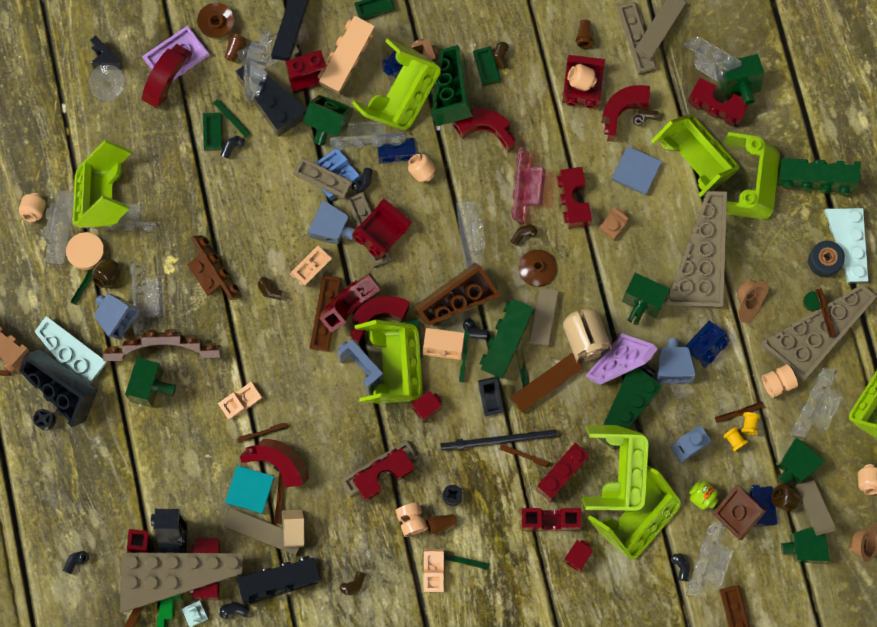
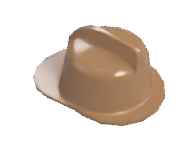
(750, 299)
(865, 543)

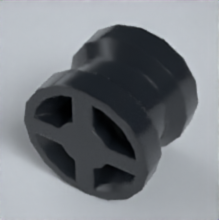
(40, 419)
(452, 499)

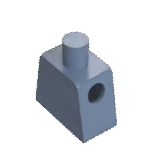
(330, 225)
(115, 315)
(675, 364)
(691, 444)

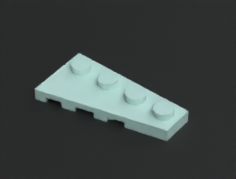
(849, 233)
(70, 351)

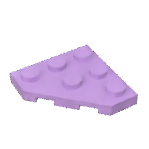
(625, 356)

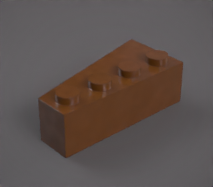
(459, 294)

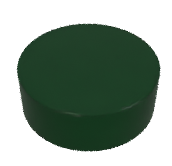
(811, 301)

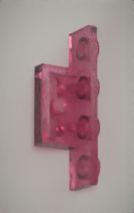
(528, 186)

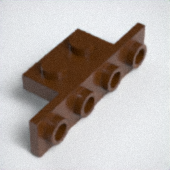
(210, 271)

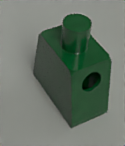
(798, 463)
(807, 547)

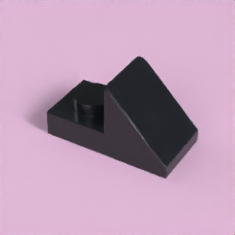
(105, 56)
(490, 396)

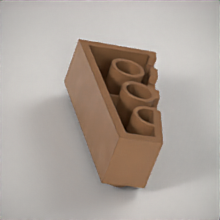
(11, 352)

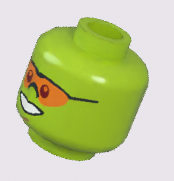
(703, 495)

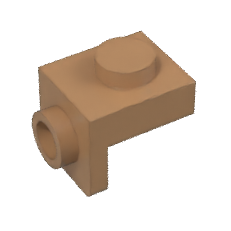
(425, 46)

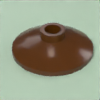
(215, 12)
(534, 276)

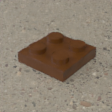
(739, 512)

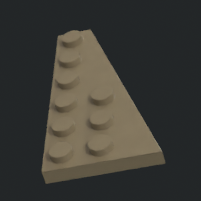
(703, 263)
(807, 340)
(165, 575)

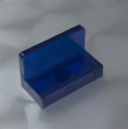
(399, 153)
(763, 497)

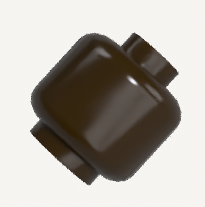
(105, 273)
(785, 497)

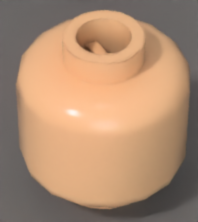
(582, 77)
(421, 167)
(32, 207)
(868, 479)

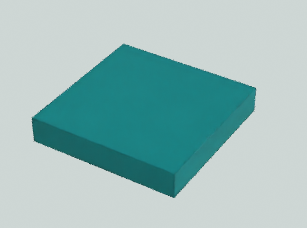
(249, 490)

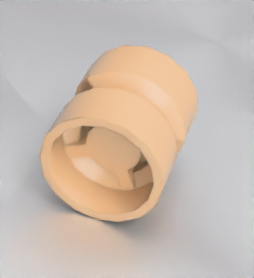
(781, 380)
(411, 518)

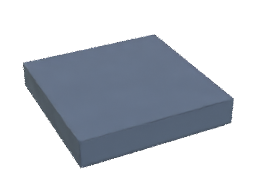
(636, 170)

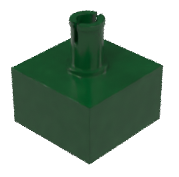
(744, 79)
(327, 117)
(644, 297)
(146, 382)

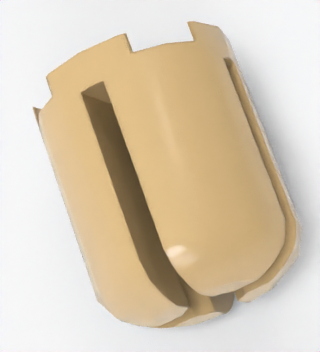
(586, 334)

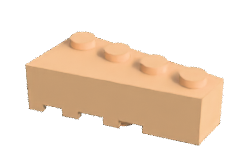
(346, 55)

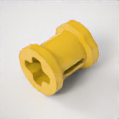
(750, 423)
(735, 439)

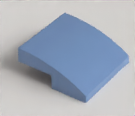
(337, 163)

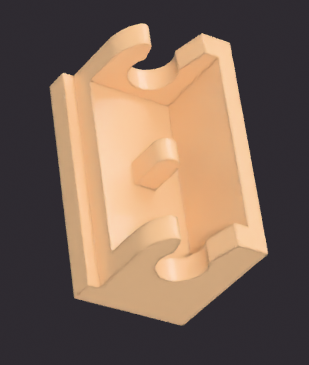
(310, 265)
(443, 343)

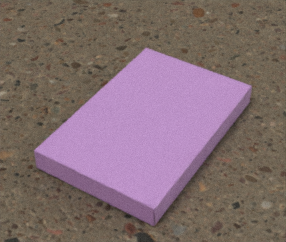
(184, 38)

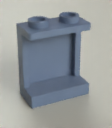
(375, 376)

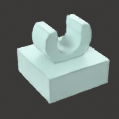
(195, 614)

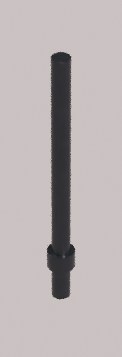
(460, 444)

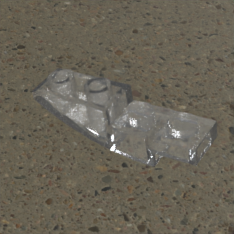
(255, 66)

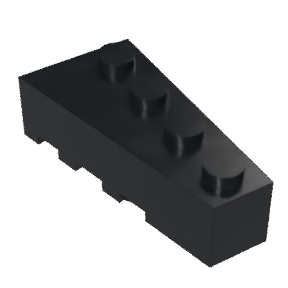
(276, 105)
(60, 386)
(170, 530)
(278, 580)

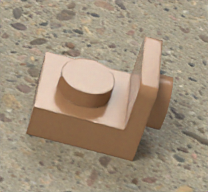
(614, 223)

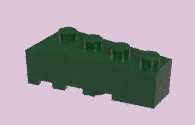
(452, 92)
(819, 176)
(507, 338)
(631, 400)

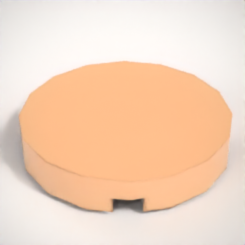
(85, 251)

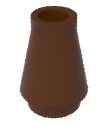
(584, 36)
(235, 44)
(439, 523)

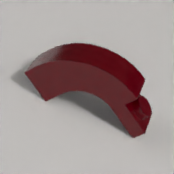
(163, 73)
(627, 98)
(487, 121)
(347, 300)
(379, 307)
(280, 455)

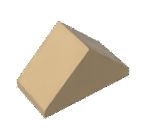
(293, 528)

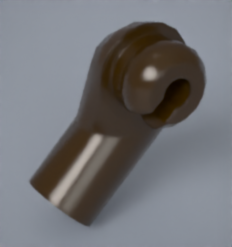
(499, 53)
(644, 114)
(523, 231)
(266, 289)
(354, 586)

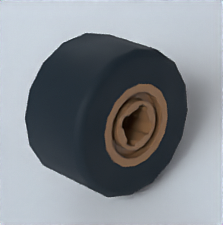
(821, 263)

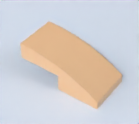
(240, 401)
(433, 570)

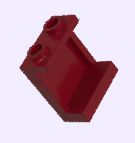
(304, 71)
(589, 98)
(381, 229)

